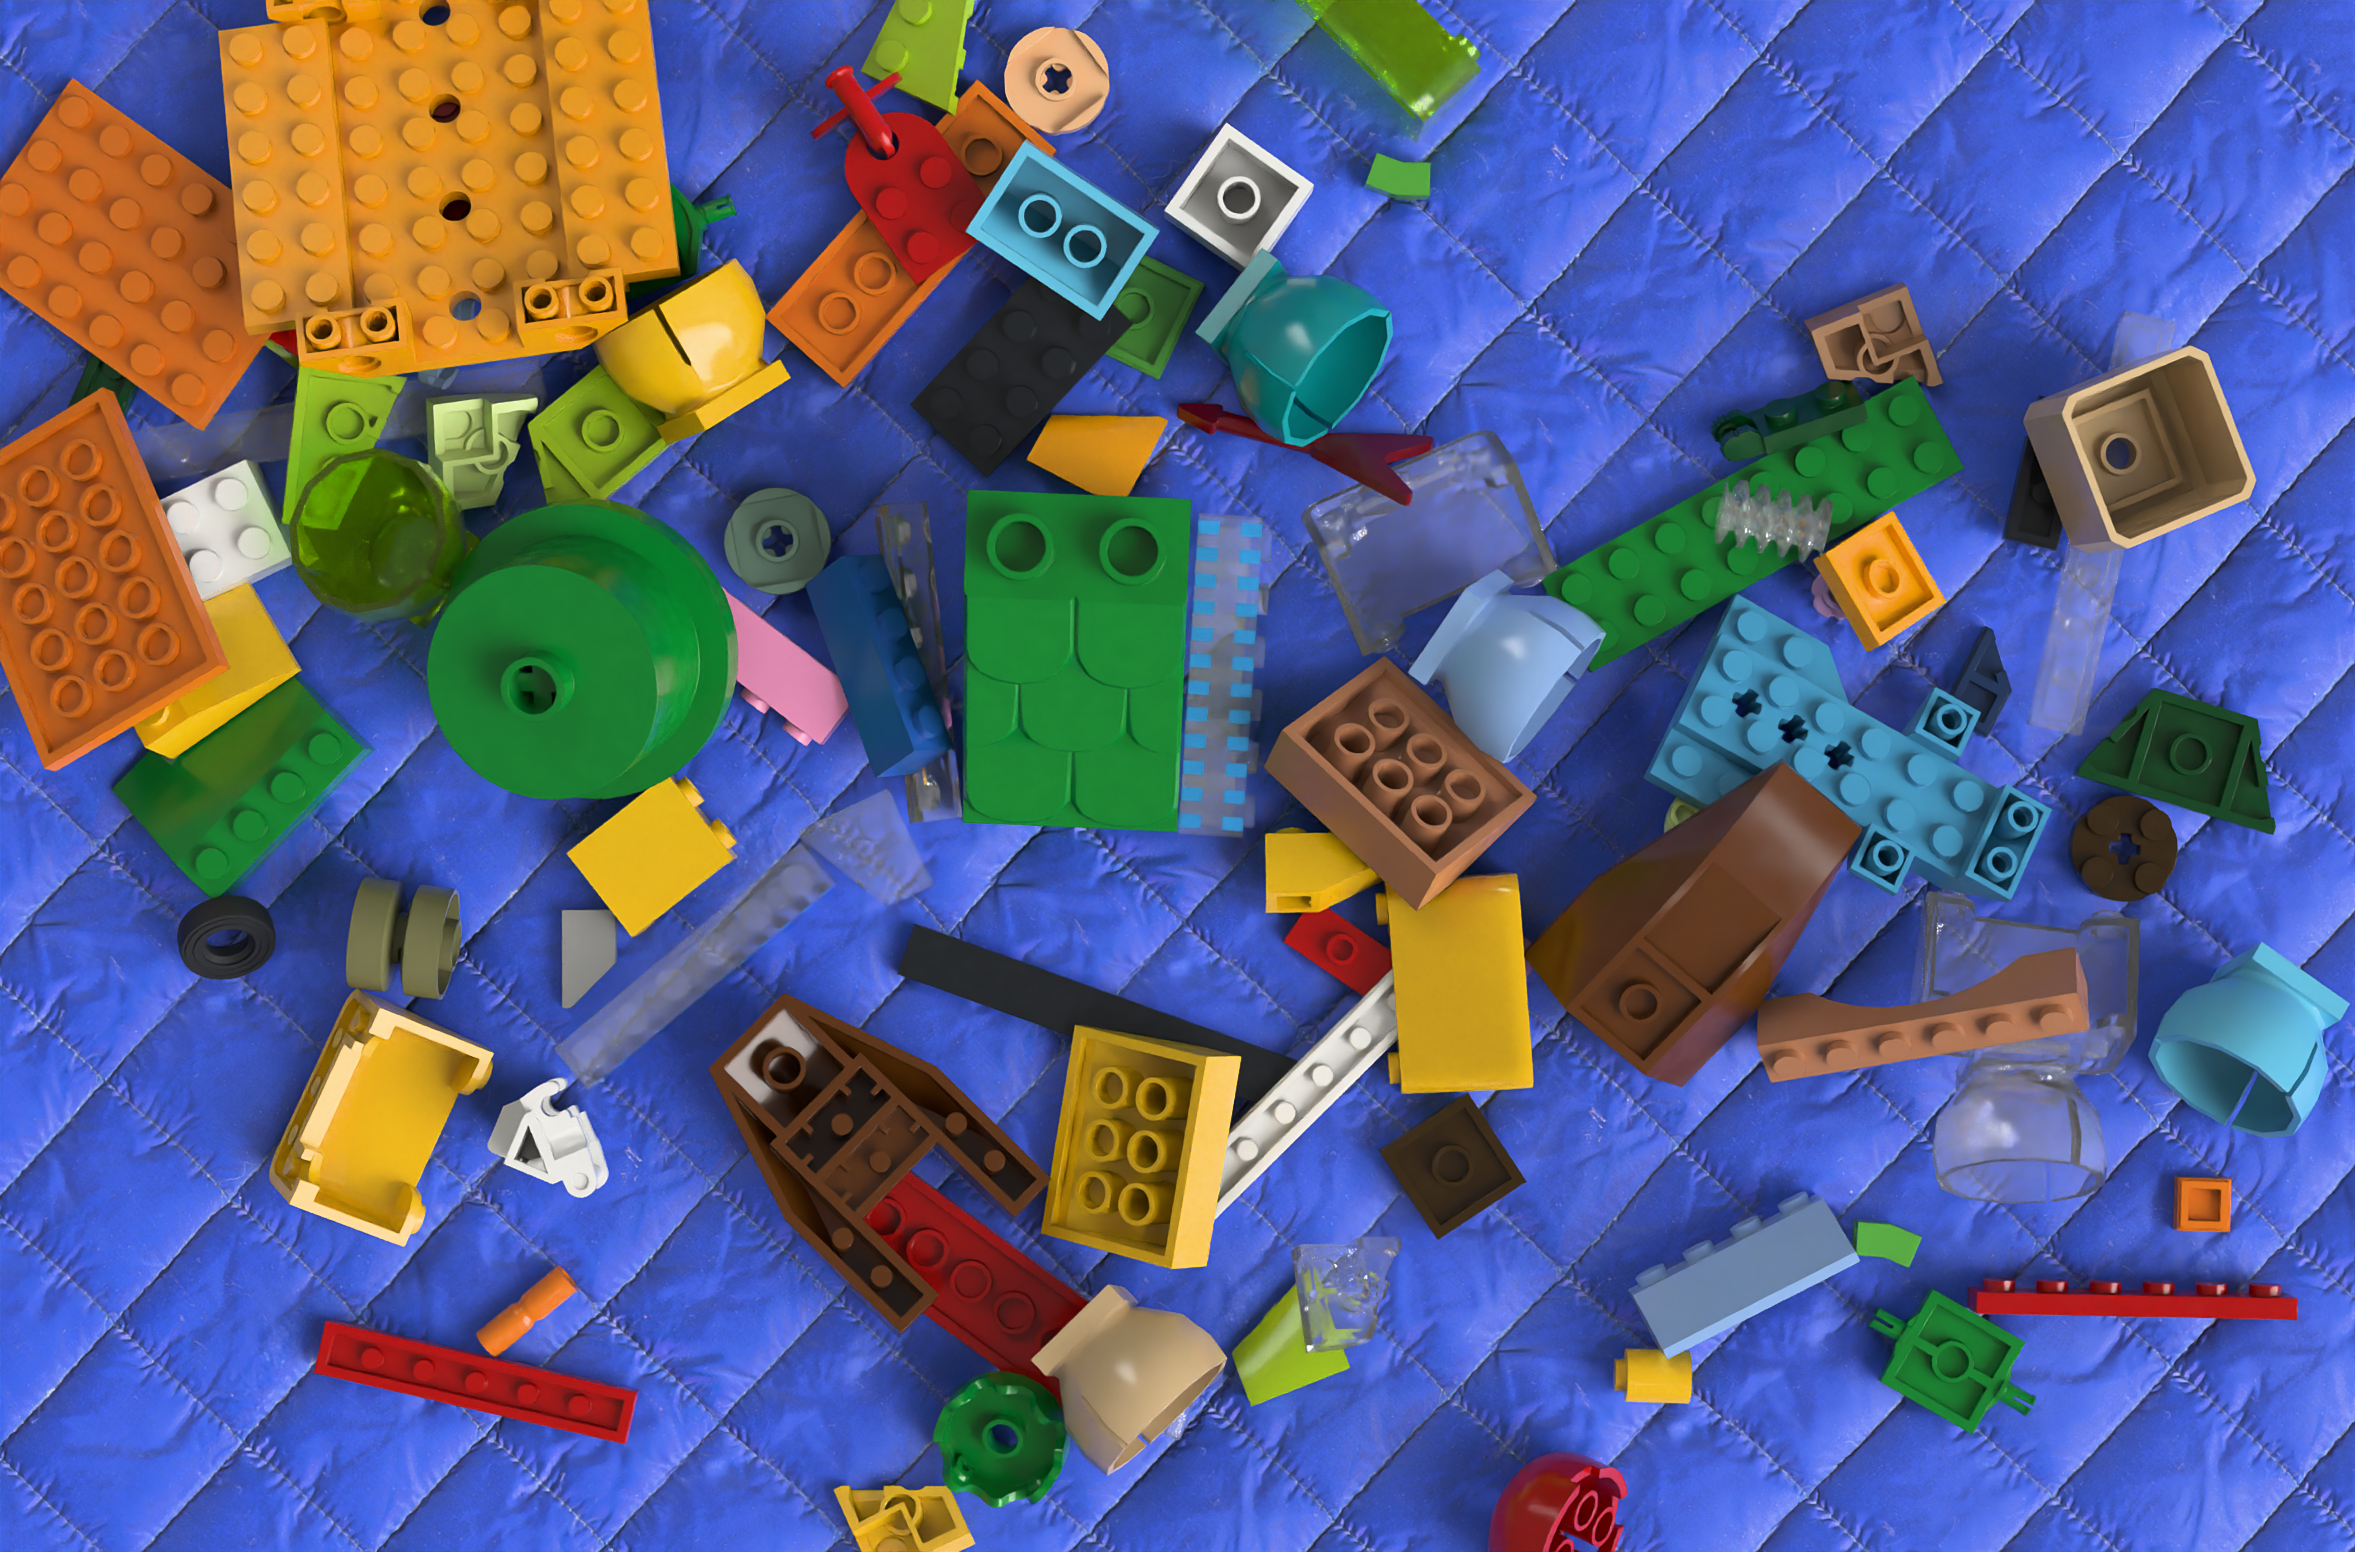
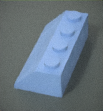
(1742, 1274)

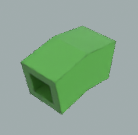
(1399, 178)
(1884, 1240)

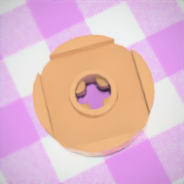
(1062, 50)

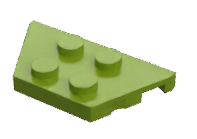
(594, 440)

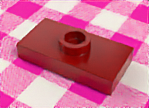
(1340, 949)

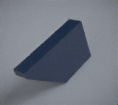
(1983, 682)

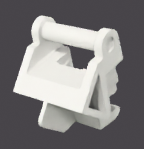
(550, 1141)

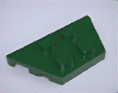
(2186, 758)

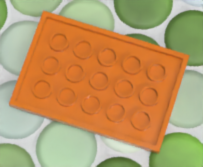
(128, 253)
(93, 586)

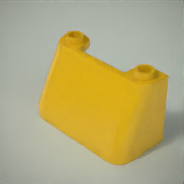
(1459, 988)
(375, 1116)

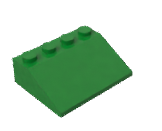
(244, 785)

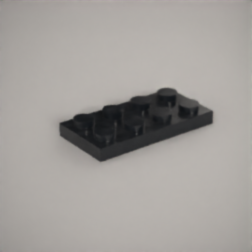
(1016, 372)

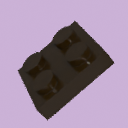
(1452, 1165)

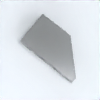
(587, 950)

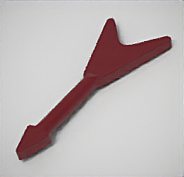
(1352, 454)

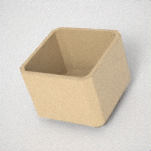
(2178, 440)

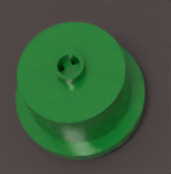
(582, 653)

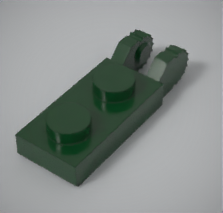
(1789, 421)

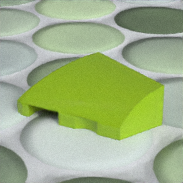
(1275, 1356)

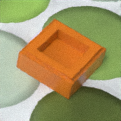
(2202, 1204)

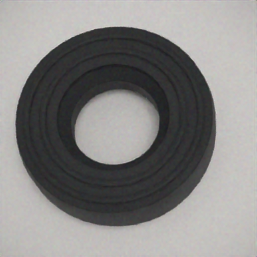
(220, 915)

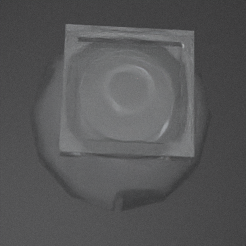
(2014, 1116)

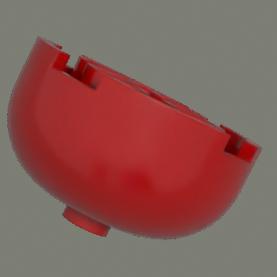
(1558, 1497)

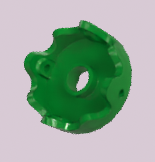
(981, 1463)

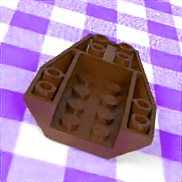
(1696, 924)

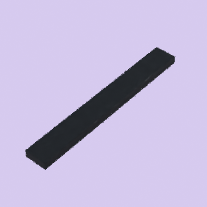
(1063, 1003)

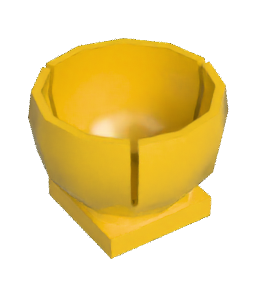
(694, 352)

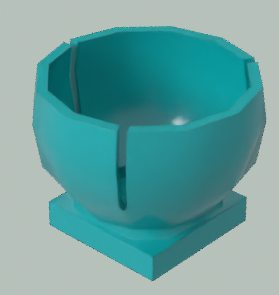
(1299, 343)

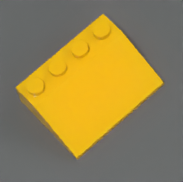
(1141, 1146)

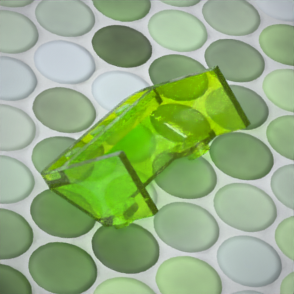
(1402, 53)

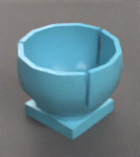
(2248, 1021)

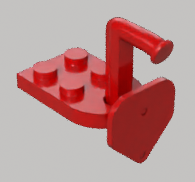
(919, 195)

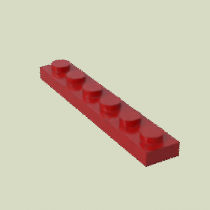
(2154, 1300)
(476, 1381)

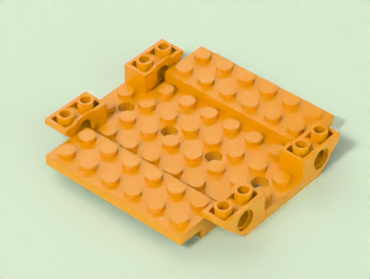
(351, 176)

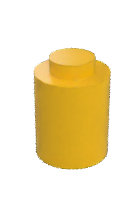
(1653, 1378)

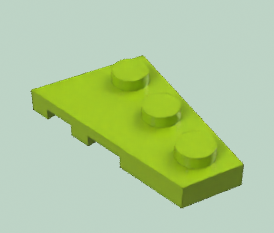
(925, 47)
(330, 419)

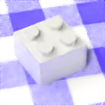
(1238, 199)
(229, 529)

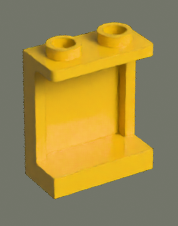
(653, 853)

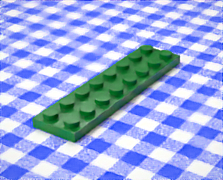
(1676, 569)

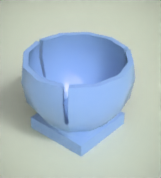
(1507, 662)

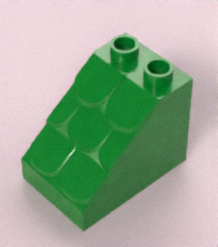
(1074, 659)

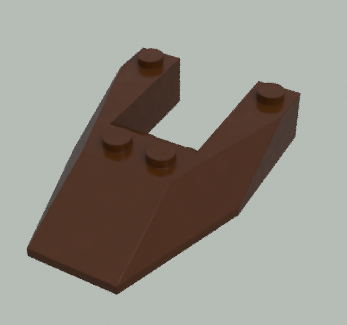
(841, 1124)

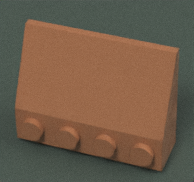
(1398, 781)

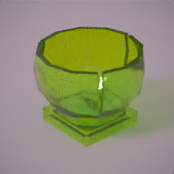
(379, 537)

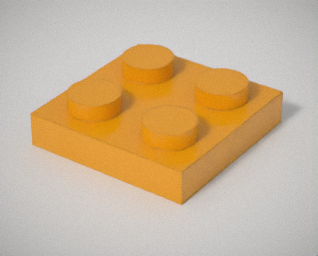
(1879, 581)

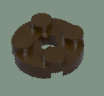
(2147, 829)

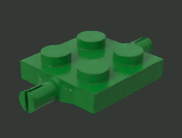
(1951, 1361)

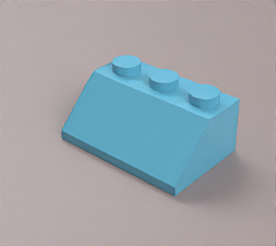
(1063, 230)

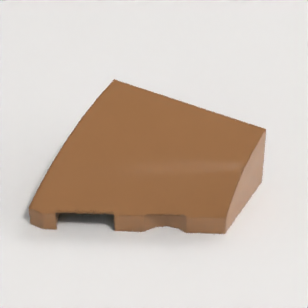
(1874, 340)

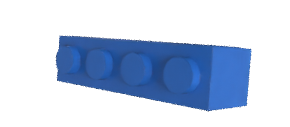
(878, 665)

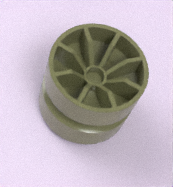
(387, 935)

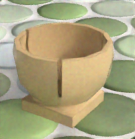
(1126, 1374)

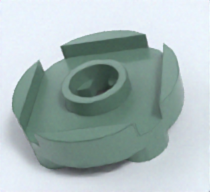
(753, 524)

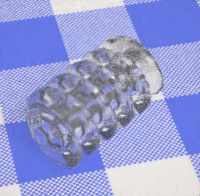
(1773, 520)

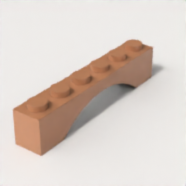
(2024, 1002)

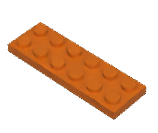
(857, 287)

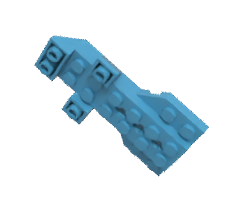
(1898, 786)

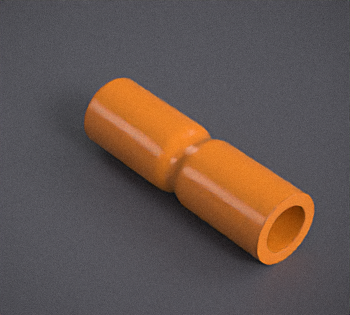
(521, 1316)

